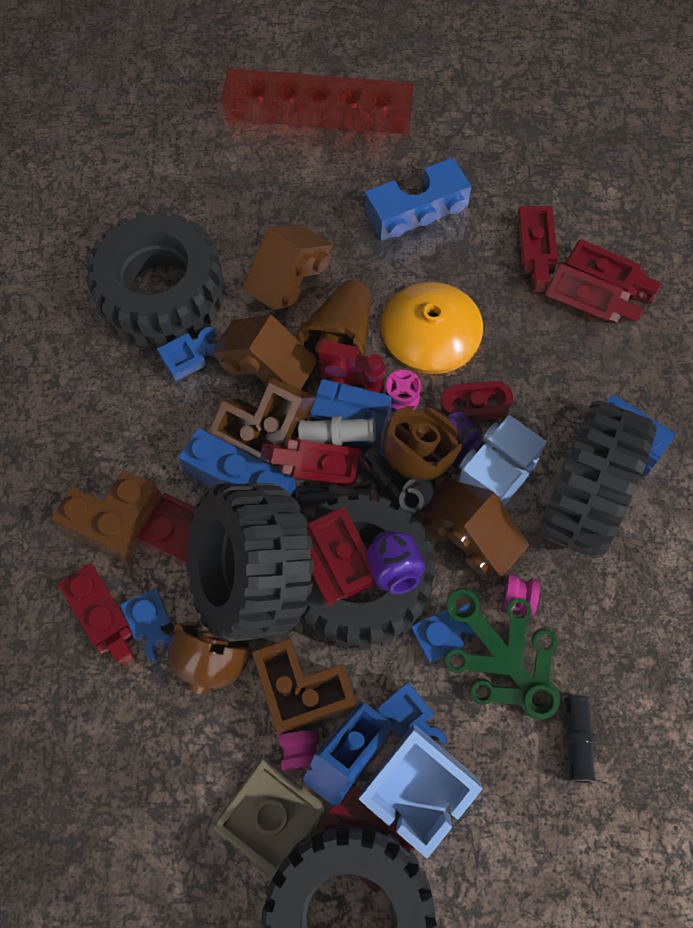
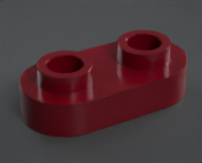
(475, 400)

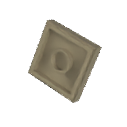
(269, 816)

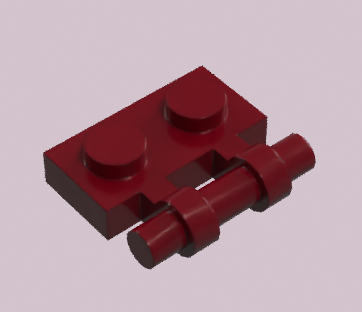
(346, 366)

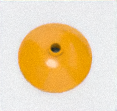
(429, 342)

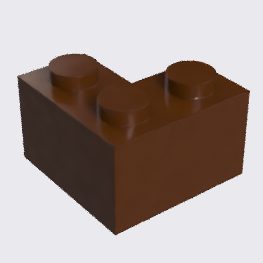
(283, 262)
(265, 349)
(268, 424)
(112, 523)
(477, 524)
(299, 700)

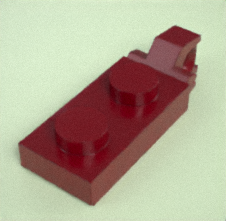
(537, 244)
(613, 269)
(592, 294)
(314, 460)
(98, 613)

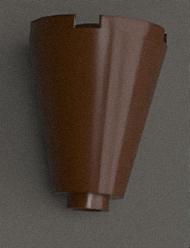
(339, 319)

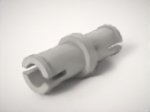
(338, 430)

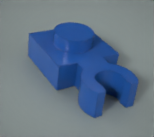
(186, 355)
(148, 619)
(440, 634)
(408, 708)

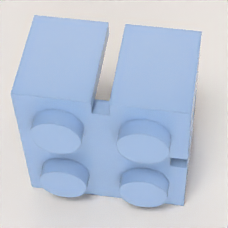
(503, 460)
(420, 784)

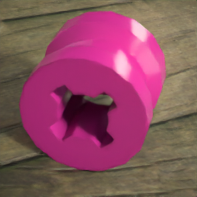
(403, 383)
(518, 588)
(298, 749)

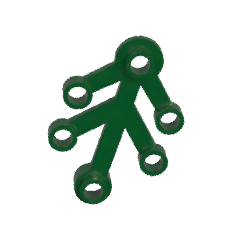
(506, 658)

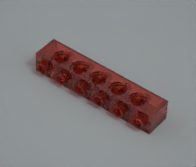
(318, 101)

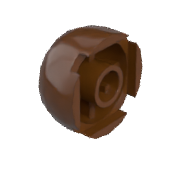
(420, 443)
(205, 659)

